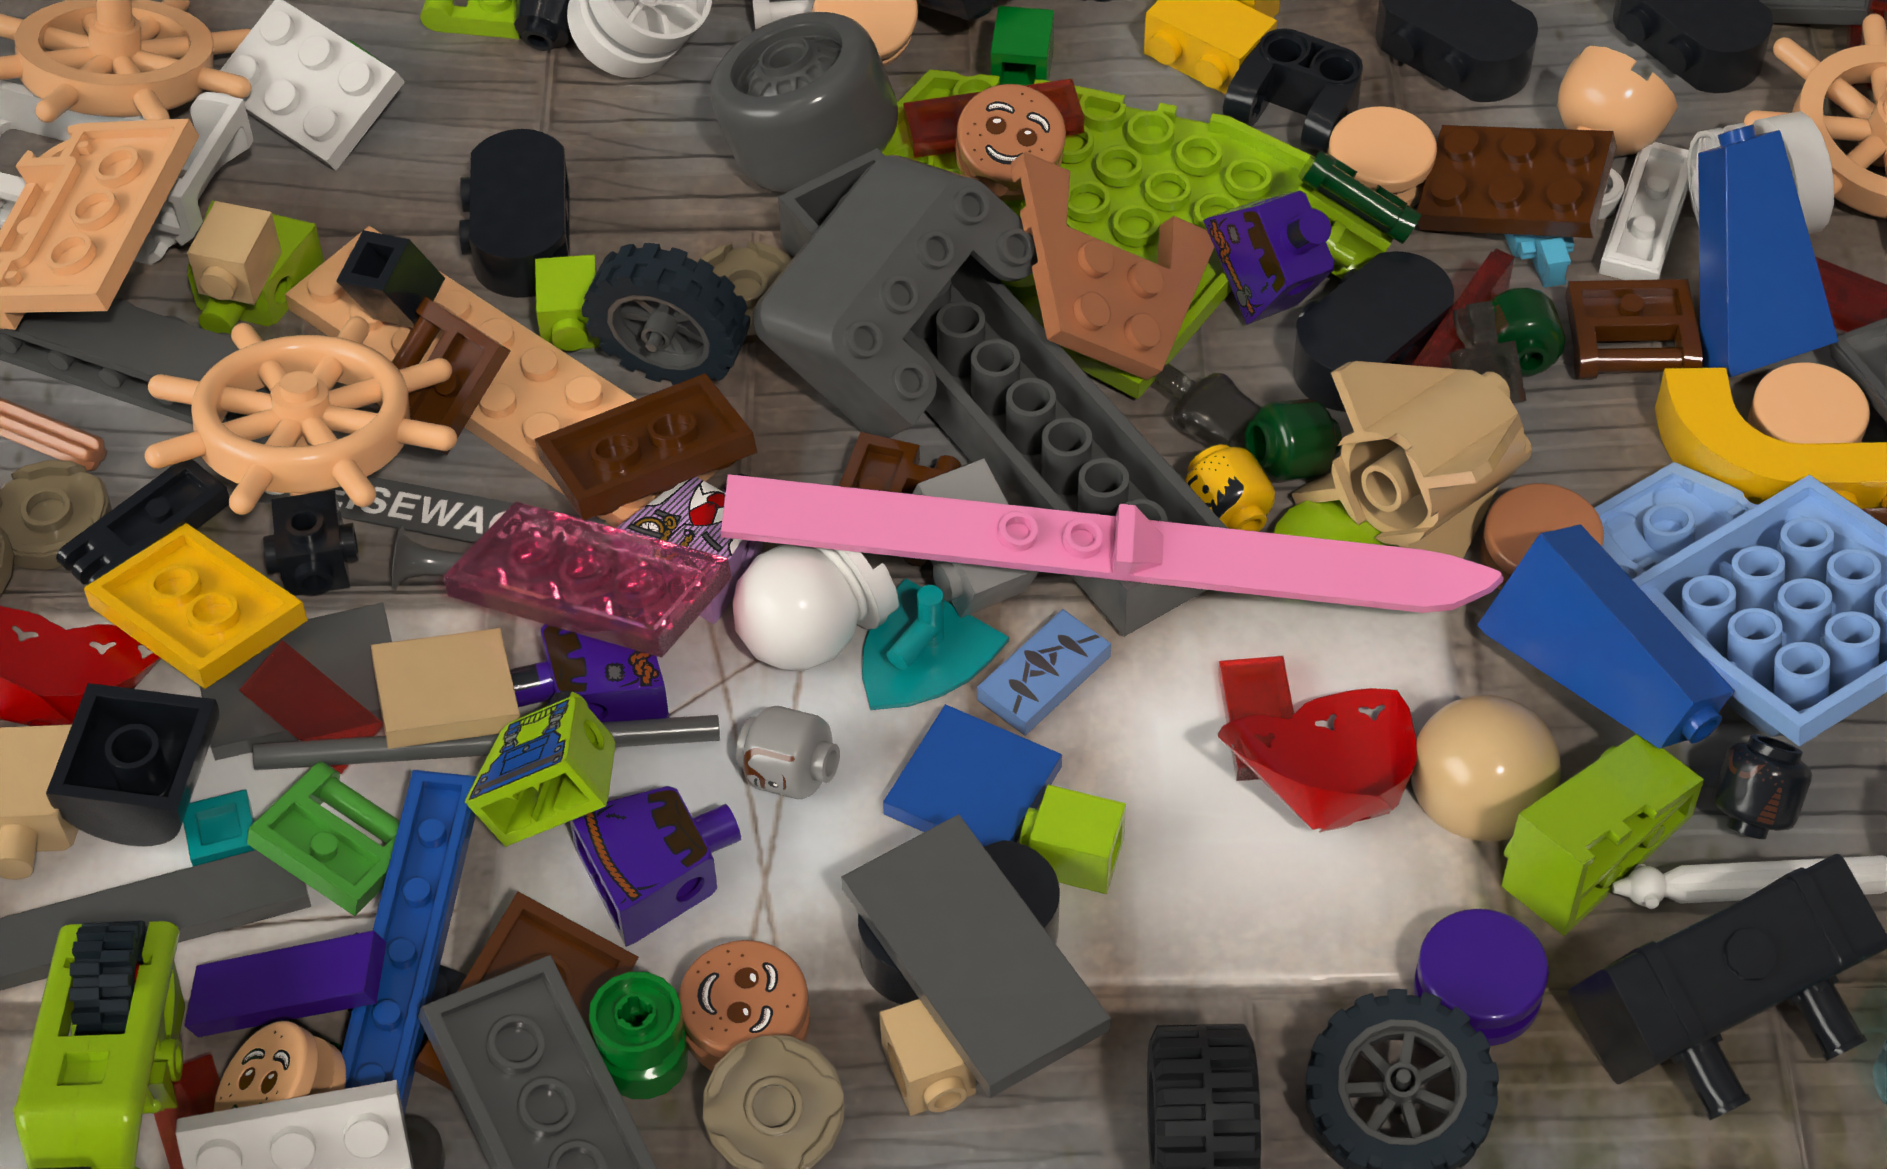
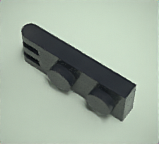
(173, 498)

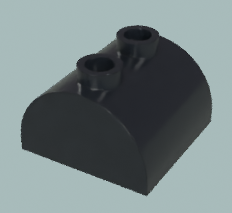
(132, 763)

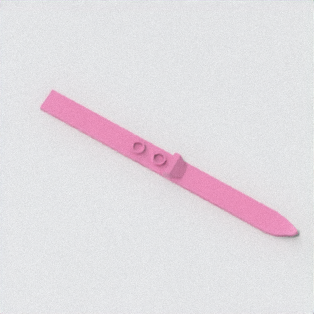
(1100, 546)

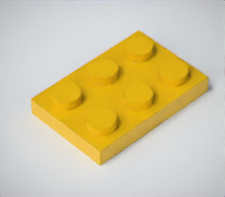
(195, 605)

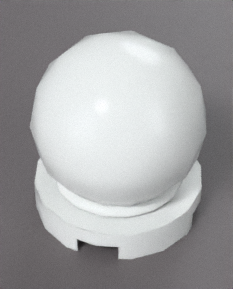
(804, 603)

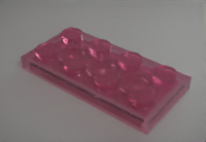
(588, 578)

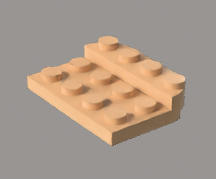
(87, 214)

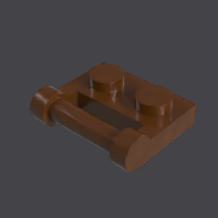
(1632, 313)
(473, 360)

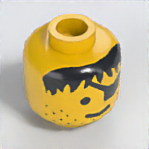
(1232, 486)

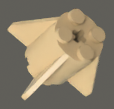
(1422, 452)

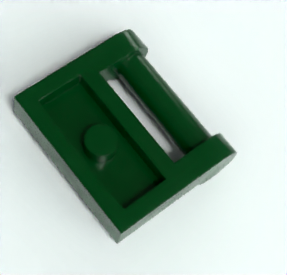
(1375, 206)

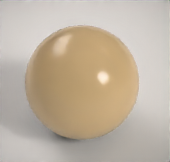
(1483, 766)

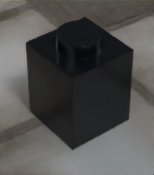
(389, 277)

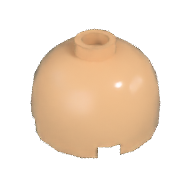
(1608, 96)

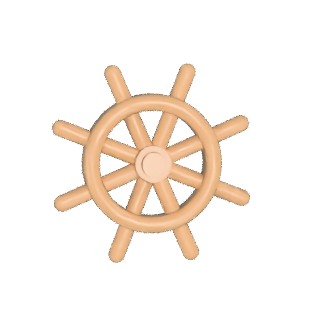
(118, 58)
(1833, 79)
(300, 414)

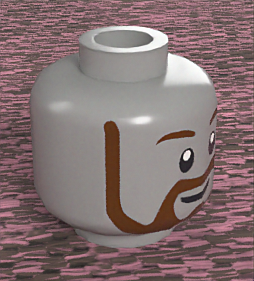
(787, 752)

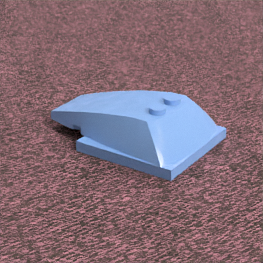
(1768, 593)

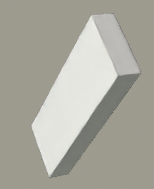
(1647, 214)

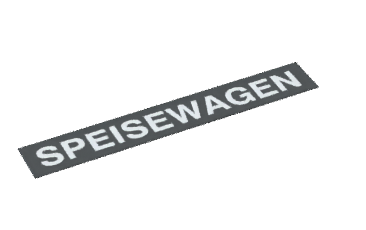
(423, 509)

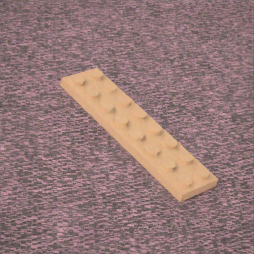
(528, 398)

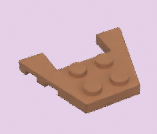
(1099, 294)

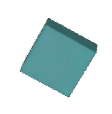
(218, 827)

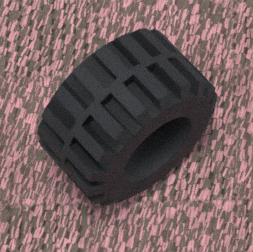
(1203, 1098)

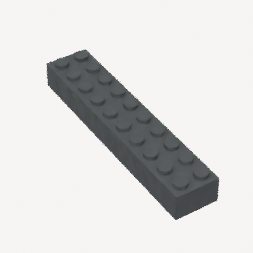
(1026, 407)

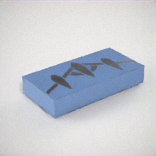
(1043, 672)

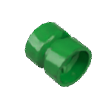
(640, 1034)

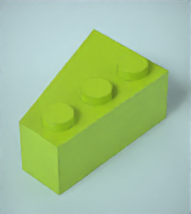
(1597, 830)

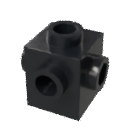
(310, 543)

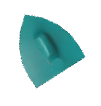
(924, 649)

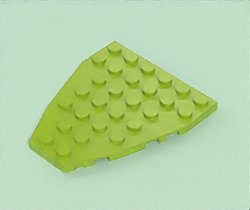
(1130, 178)

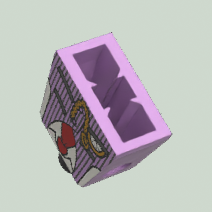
(693, 518)

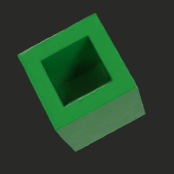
(1022, 45)

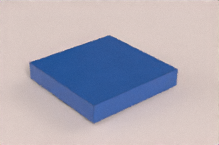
(975, 773)

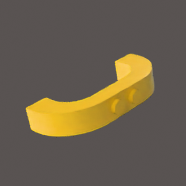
(1712, 437)

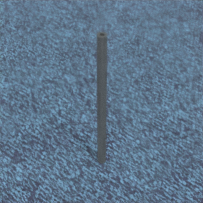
(375, 749)

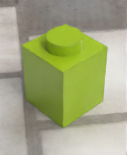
(560, 298)
(1077, 836)

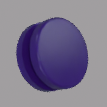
(1486, 969)

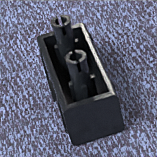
(1727, 968)

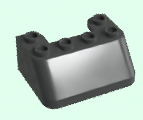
(872, 275)

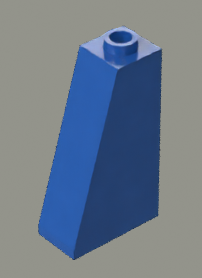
(1755, 258)
(1605, 640)

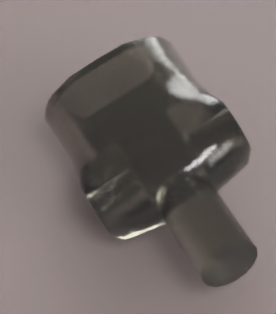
(1210, 409)

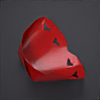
(49, 673)
(1334, 773)

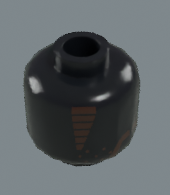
(1762, 786)

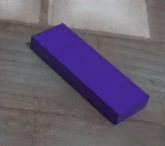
(286, 984)

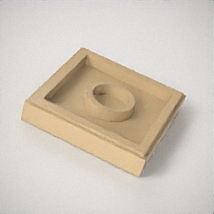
(444, 687)

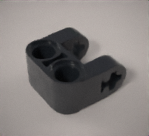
(1299, 76)

